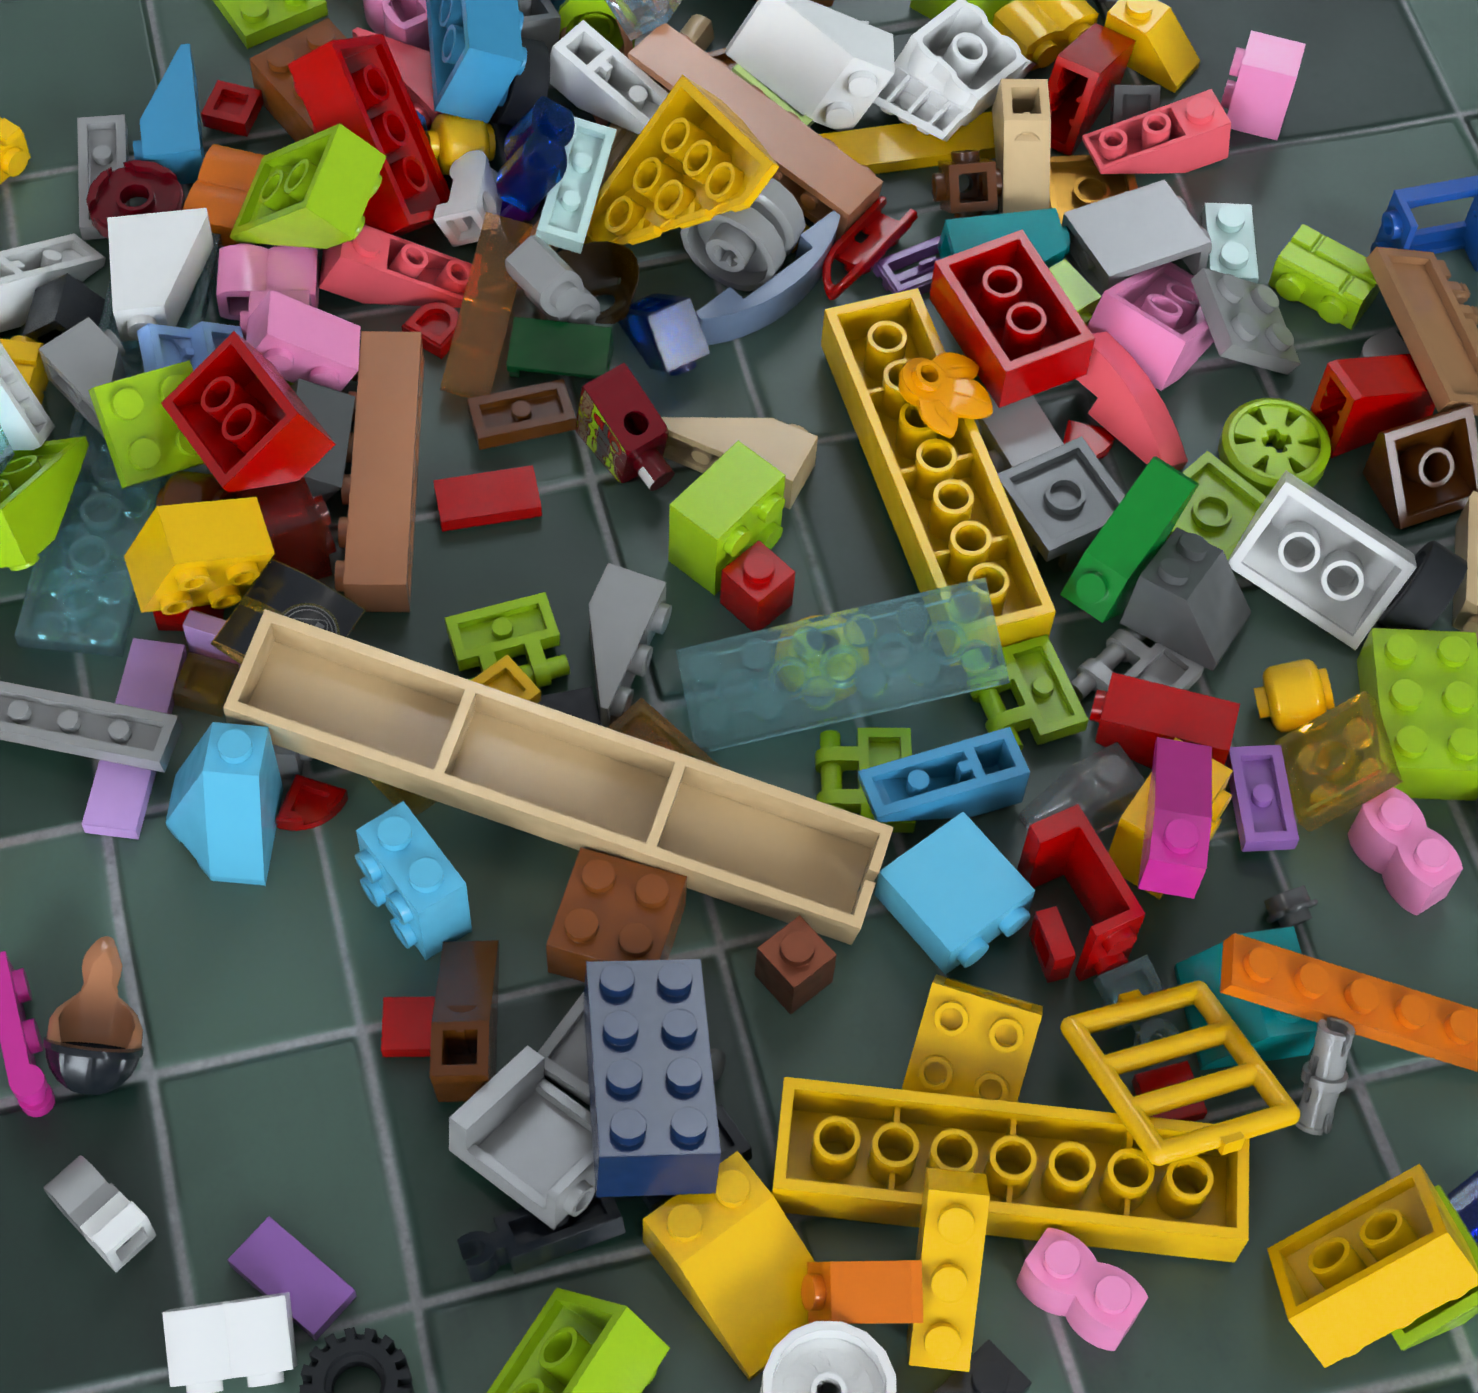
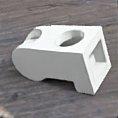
(469, 199)

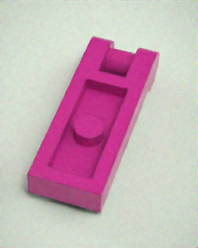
(20, 1041)

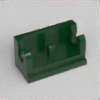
(559, 348)

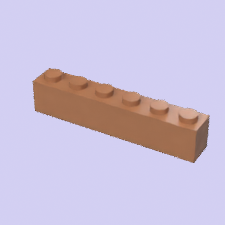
(809, 165)
(383, 473)

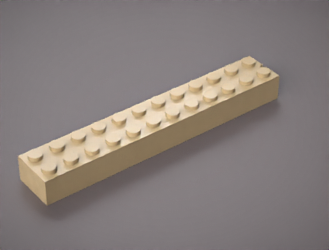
(558, 776)

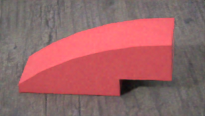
(1130, 404)

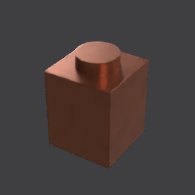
(795, 964)

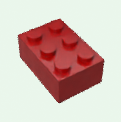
(1011, 318)

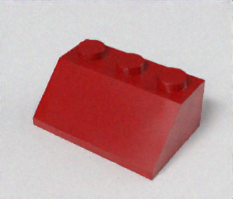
(246, 419)

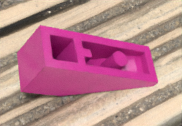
(1177, 819)

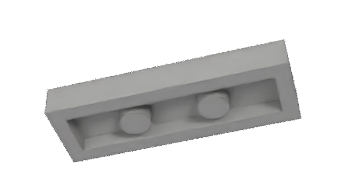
(100, 146)

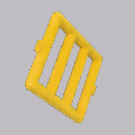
(1134, 1111)

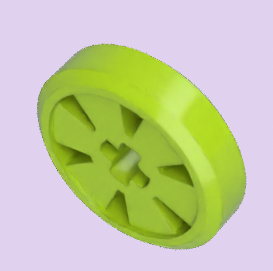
(1288, 428)

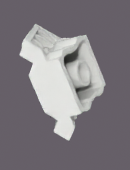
(951, 71)

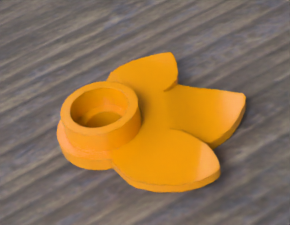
(944, 391)

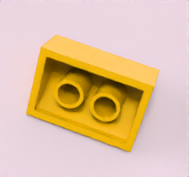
(1372, 1267)

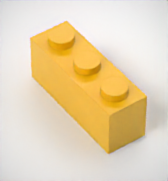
(951, 1257)

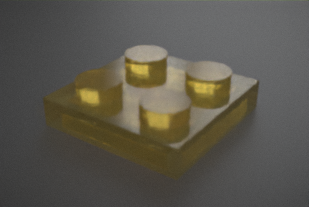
(1338, 761)

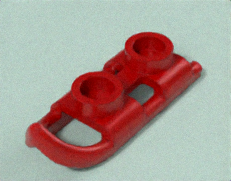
(861, 257)

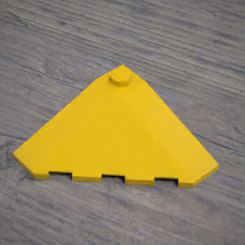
(681, 170)

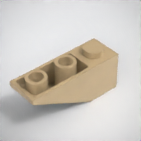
(1023, 143)

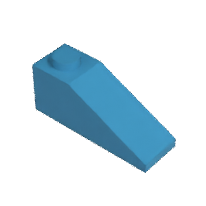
(173, 121)
(949, 780)

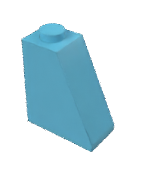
(228, 803)

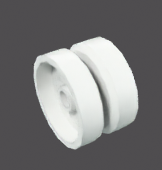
(828, 1360)

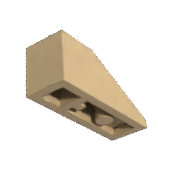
(704, 440)

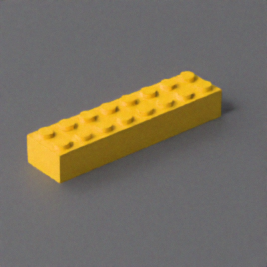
(934, 487)
(1061, 1168)

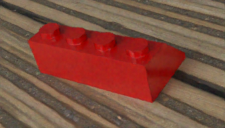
(363, 90)

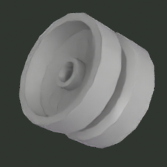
(749, 244)

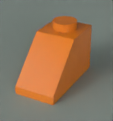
(864, 1291)

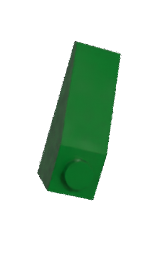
(1129, 541)

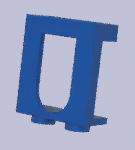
(1400, 227)

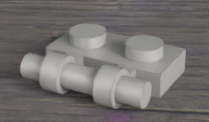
(1150, 664)

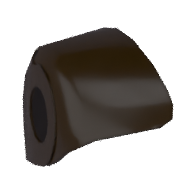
(600, 268)

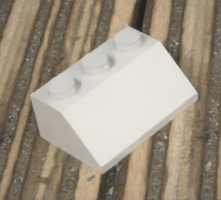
(1321, 560)

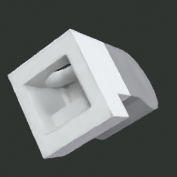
(100, 1212)

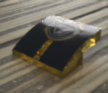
(291, 595)

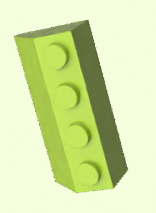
(583, 1348)

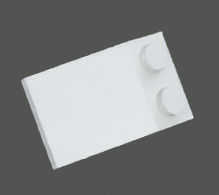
(815, 59)

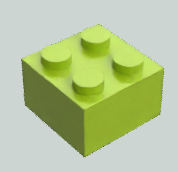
(725, 515)

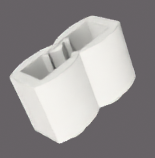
(230, 1341)

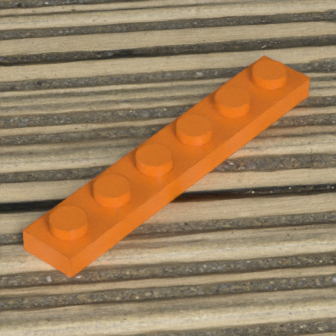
(1370, 1004)

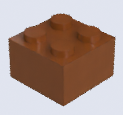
(614, 914)

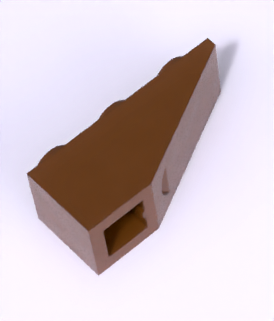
(465, 1019)

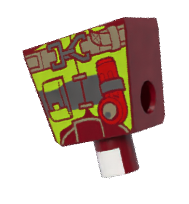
(624, 428)

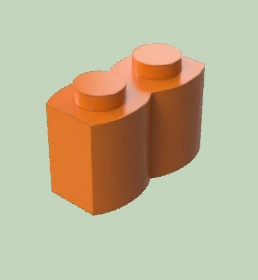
(223, 187)

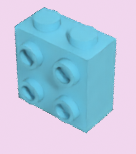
(413, 881)
(955, 894)

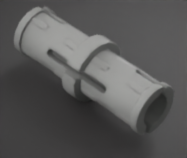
(1325, 1075)

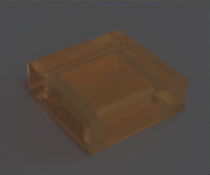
(204, 684)

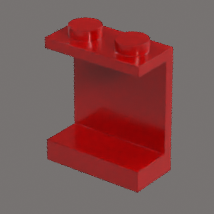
(1071, 848)

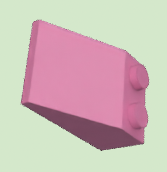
(1156, 322)

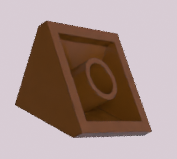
(1425, 466)

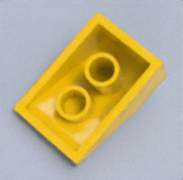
(734, 1262)

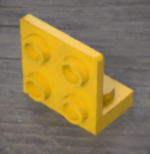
(972, 1042)

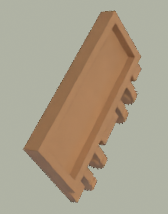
(1432, 322)

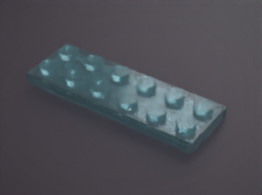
(842, 666)

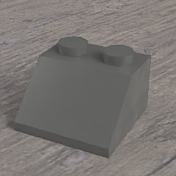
(1188, 600)

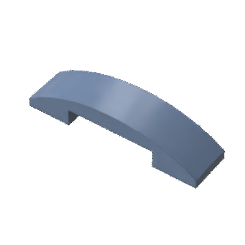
(733, 317)

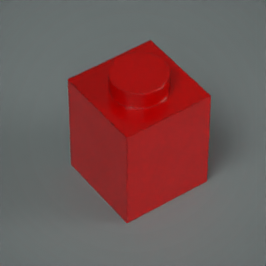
(757, 587)

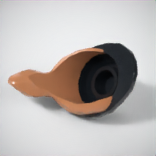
(95, 1034)

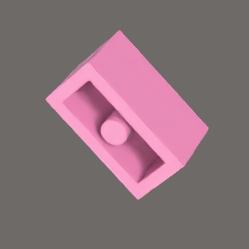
(1263, 84)
(305, 341)

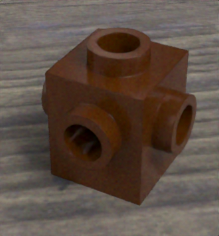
(983, 187)

